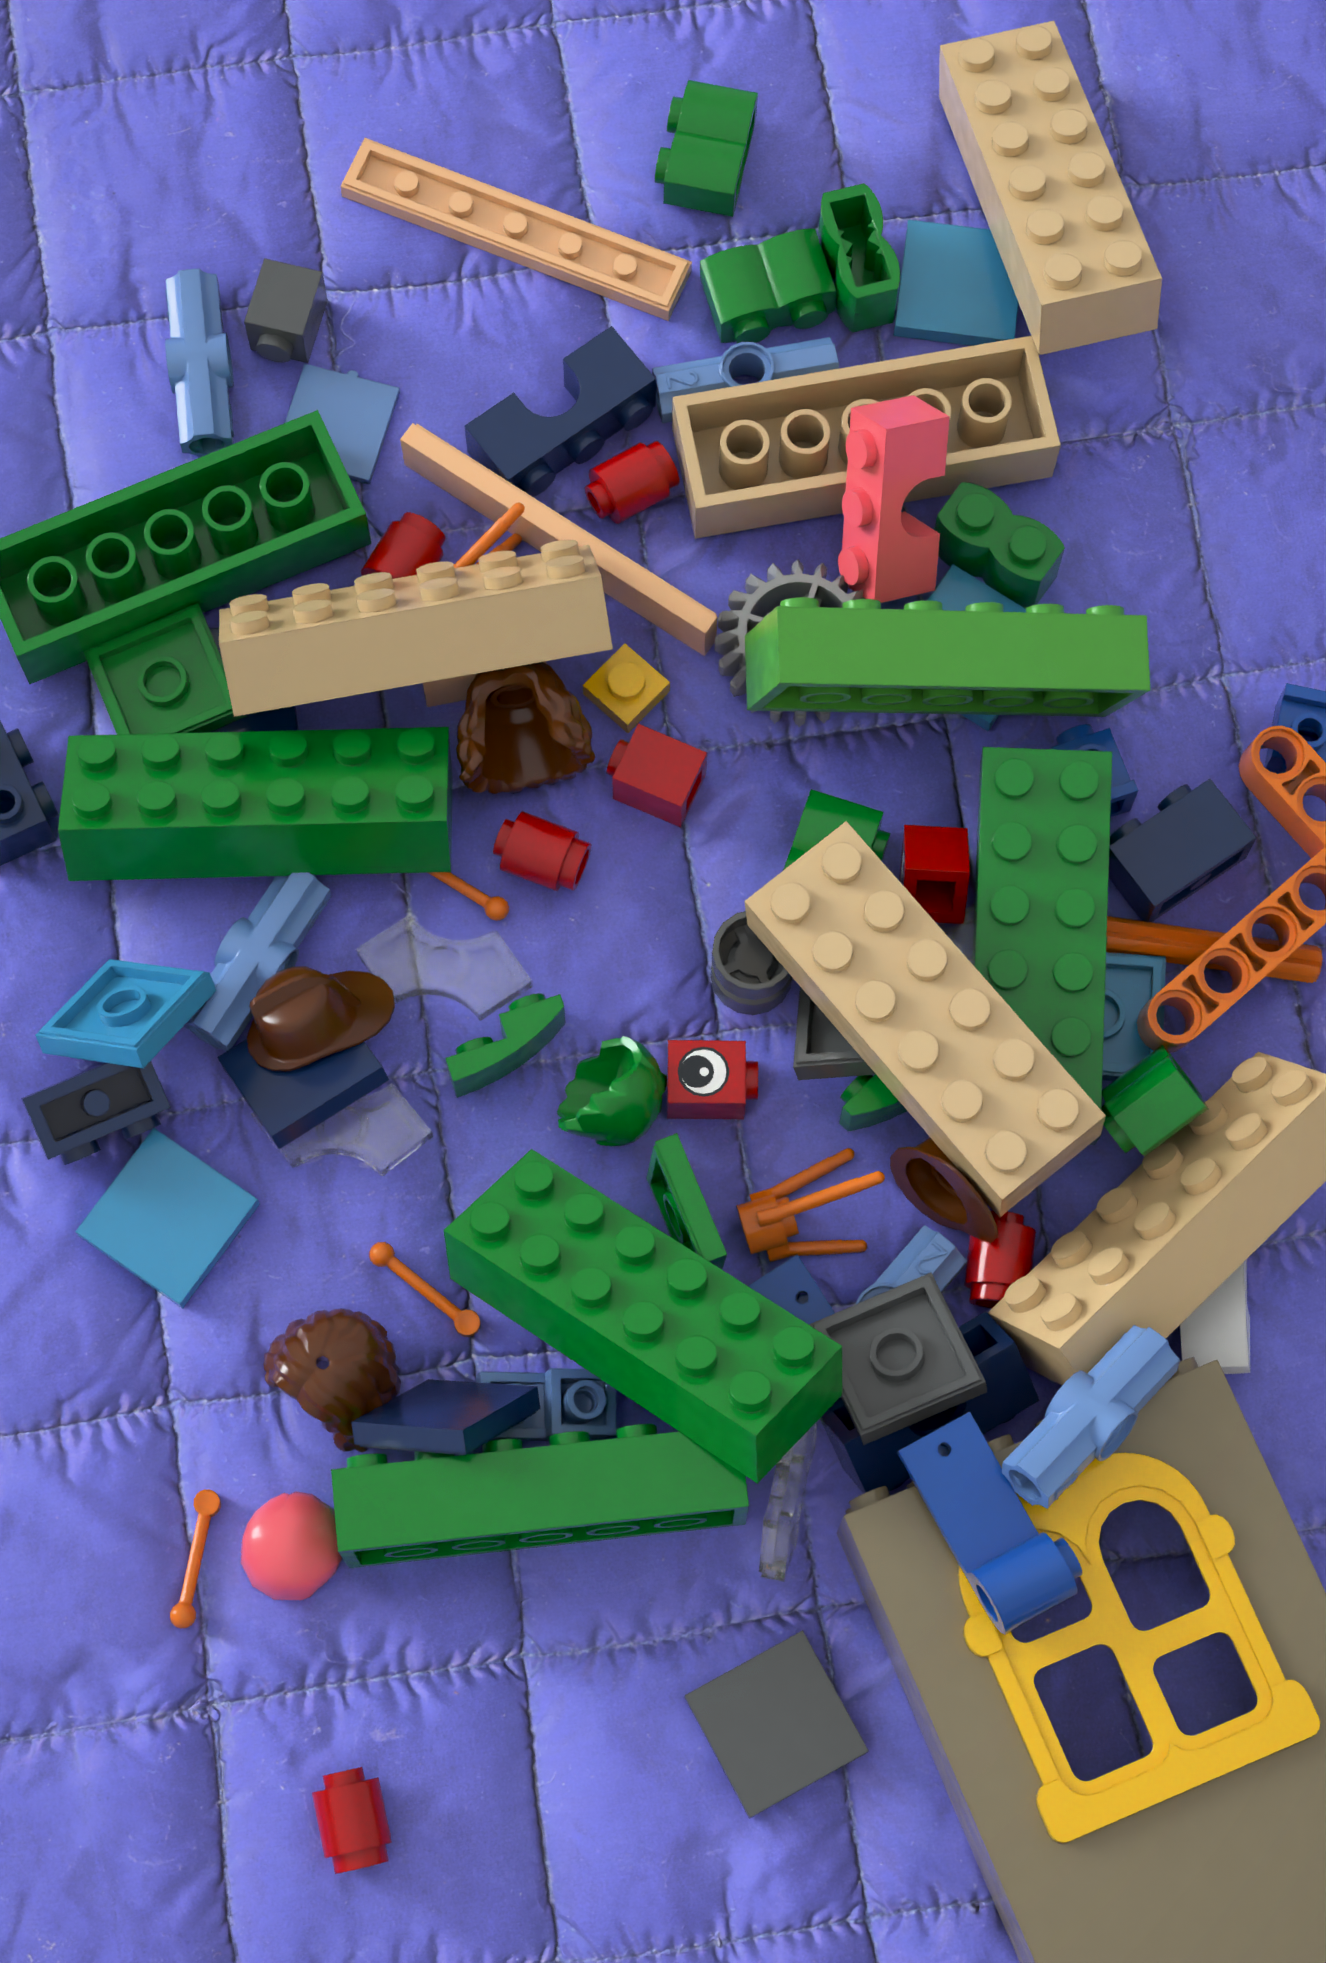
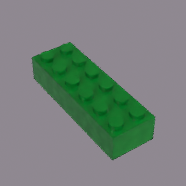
(178, 542)
(257, 803)
(1047, 896)
(645, 1314)
(532, 1496)

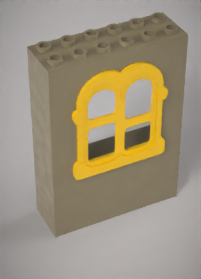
(1213, 1834)

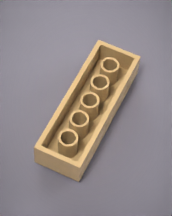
(1049, 188)
(780, 444)
(413, 627)
(924, 1019)
(1175, 1221)

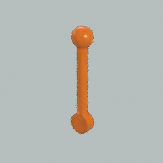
(494, 907)
(465, 1322)
(206, 1505)

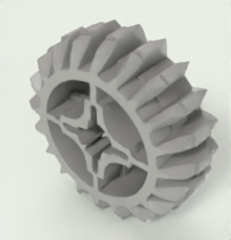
(759, 601)

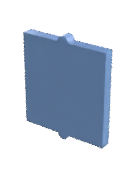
(352, 411)

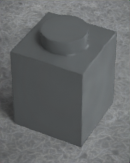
(285, 311)

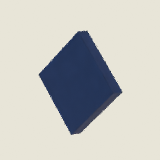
(305, 1097)
(446, 1416)

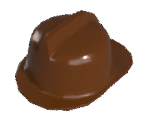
(314, 1015)
(941, 1190)

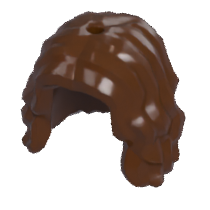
(521, 731)
(358, 1374)

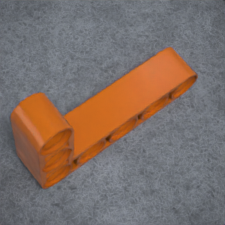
(1281, 910)

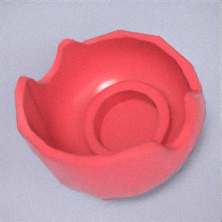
(290, 1546)

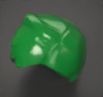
(614, 1094)

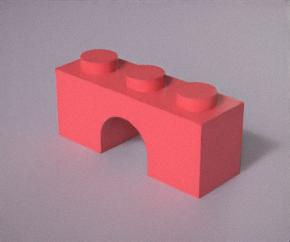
(888, 454)

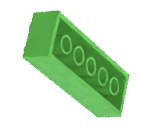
(946, 659)

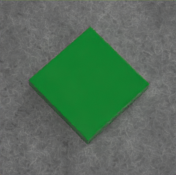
(164, 677)
(682, 1201)

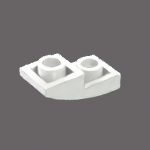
(1221, 1327)

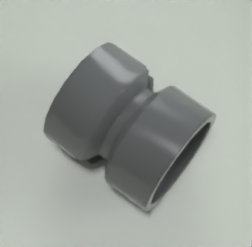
(745, 971)

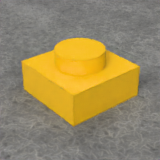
(626, 688)

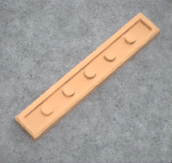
(516, 229)
(540, 525)

